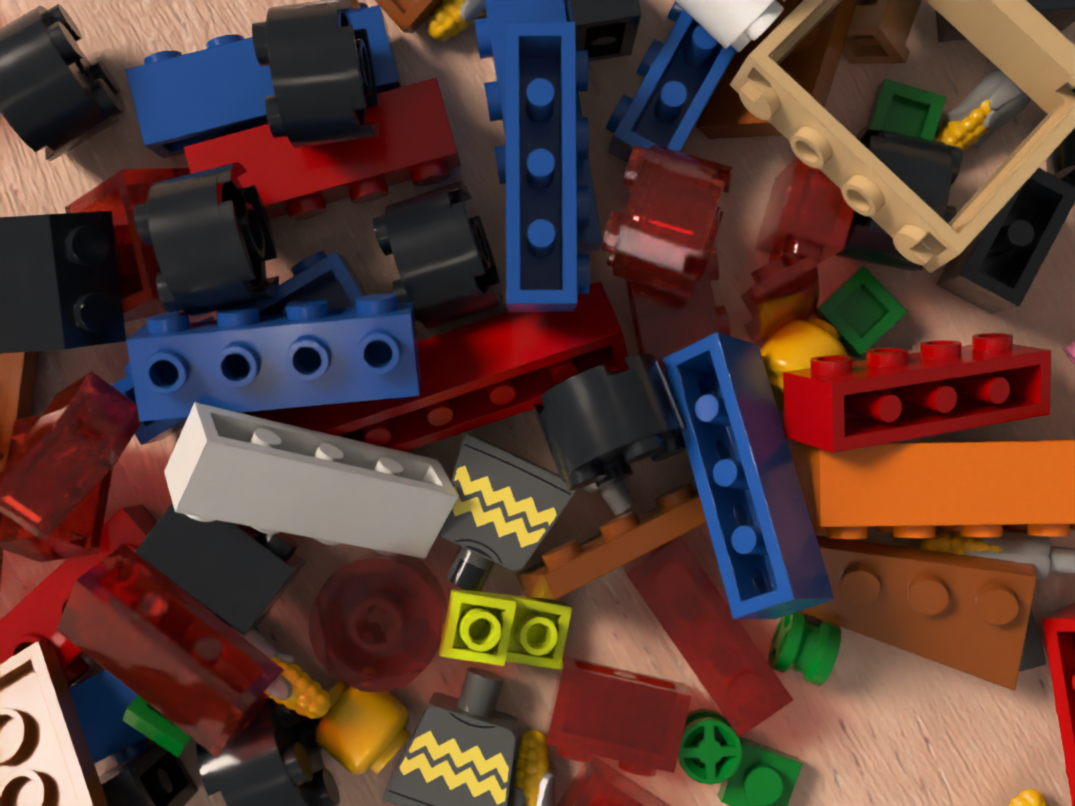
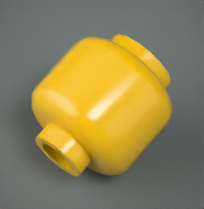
(793, 348)
(362, 728)

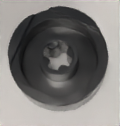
(317, 72)
(50, 86)
(926, 168)
(208, 241)
(439, 255)
(610, 420)
(271, 763)

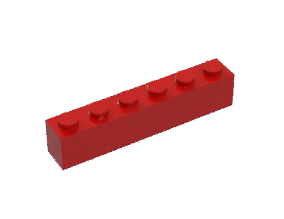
(478, 376)

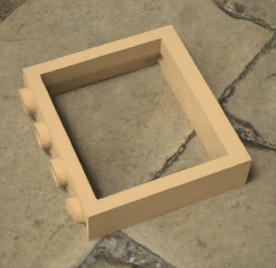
(1003, 30)

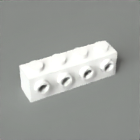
(306, 483)

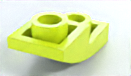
(505, 629)

